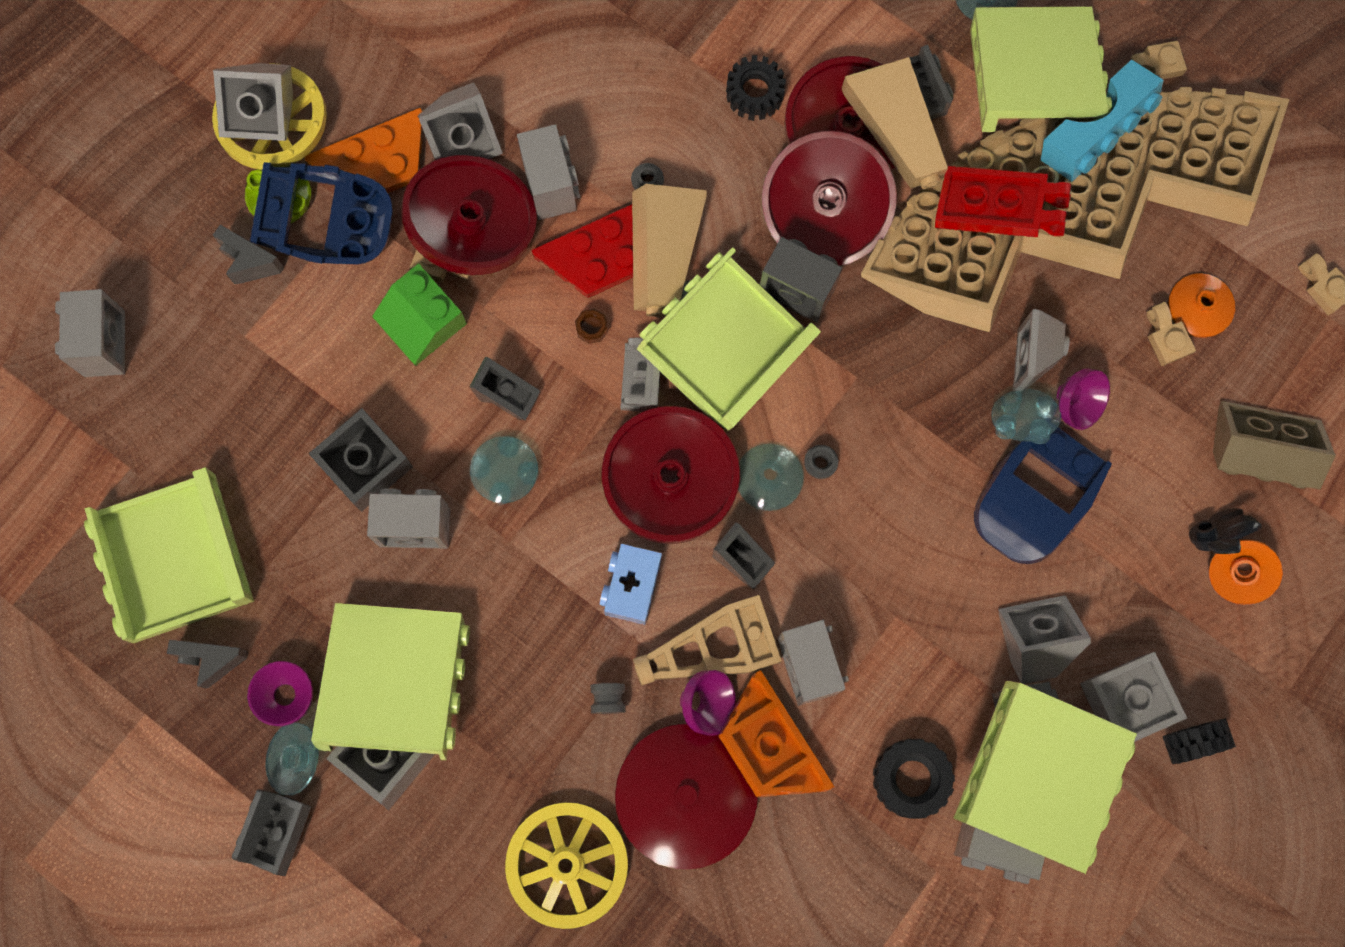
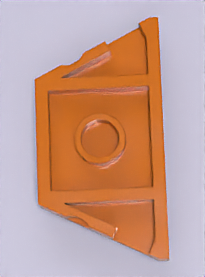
(383, 153)
(770, 745)

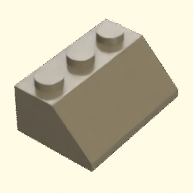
(1272, 445)

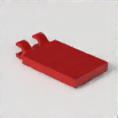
(1001, 202)

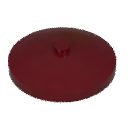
(820, 104)
(830, 195)
(468, 215)
(670, 474)
(683, 798)

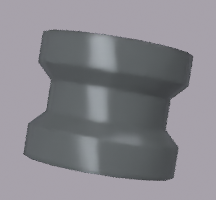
(608, 698)

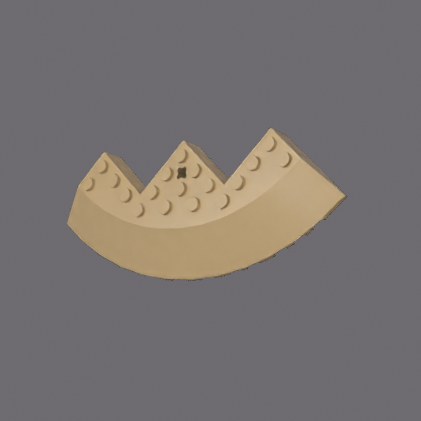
(1188, 154)

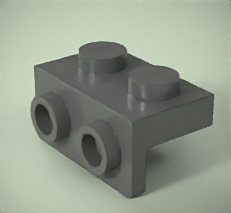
(936, 92)
(271, 832)

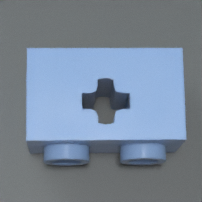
(642, 565)

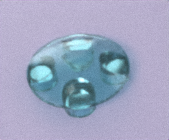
(1026, 416)
(504, 469)

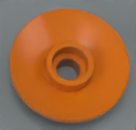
(1197, 318)
(1250, 585)

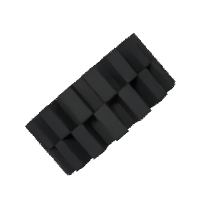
(761, 71)
(1199, 741)

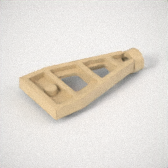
(751, 632)

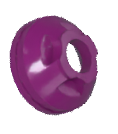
(1089, 400)
(263, 691)
(716, 701)

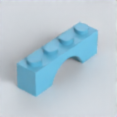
(1077, 145)

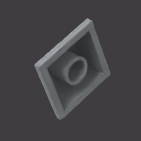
(254, 101)
(460, 125)
(1038, 348)
(1042, 637)

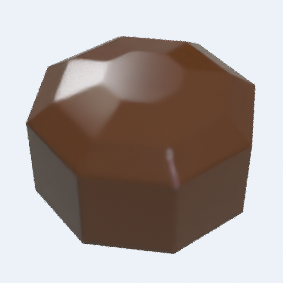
(591, 326)

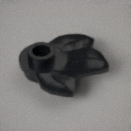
(1223, 531)

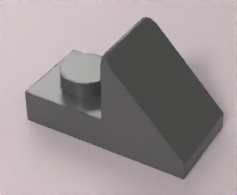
(250, 260)
(504, 389)
(215, 659)

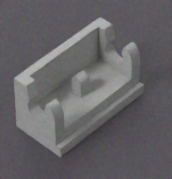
(640, 380)

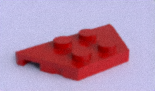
(593, 255)

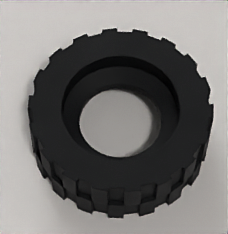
(940, 773)

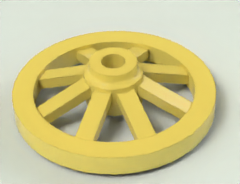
(291, 154)
(520, 842)

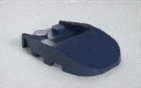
(357, 221)
(1022, 520)

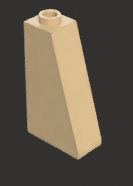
(898, 119)
(663, 243)

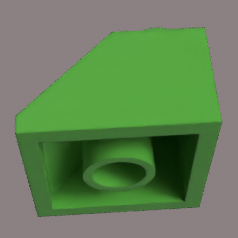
(418, 315)

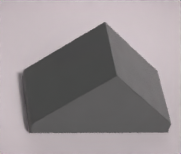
(743, 556)

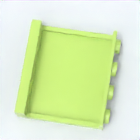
(1038, 64)
(725, 341)
(168, 558)
(391, 680)
(1046, 776)

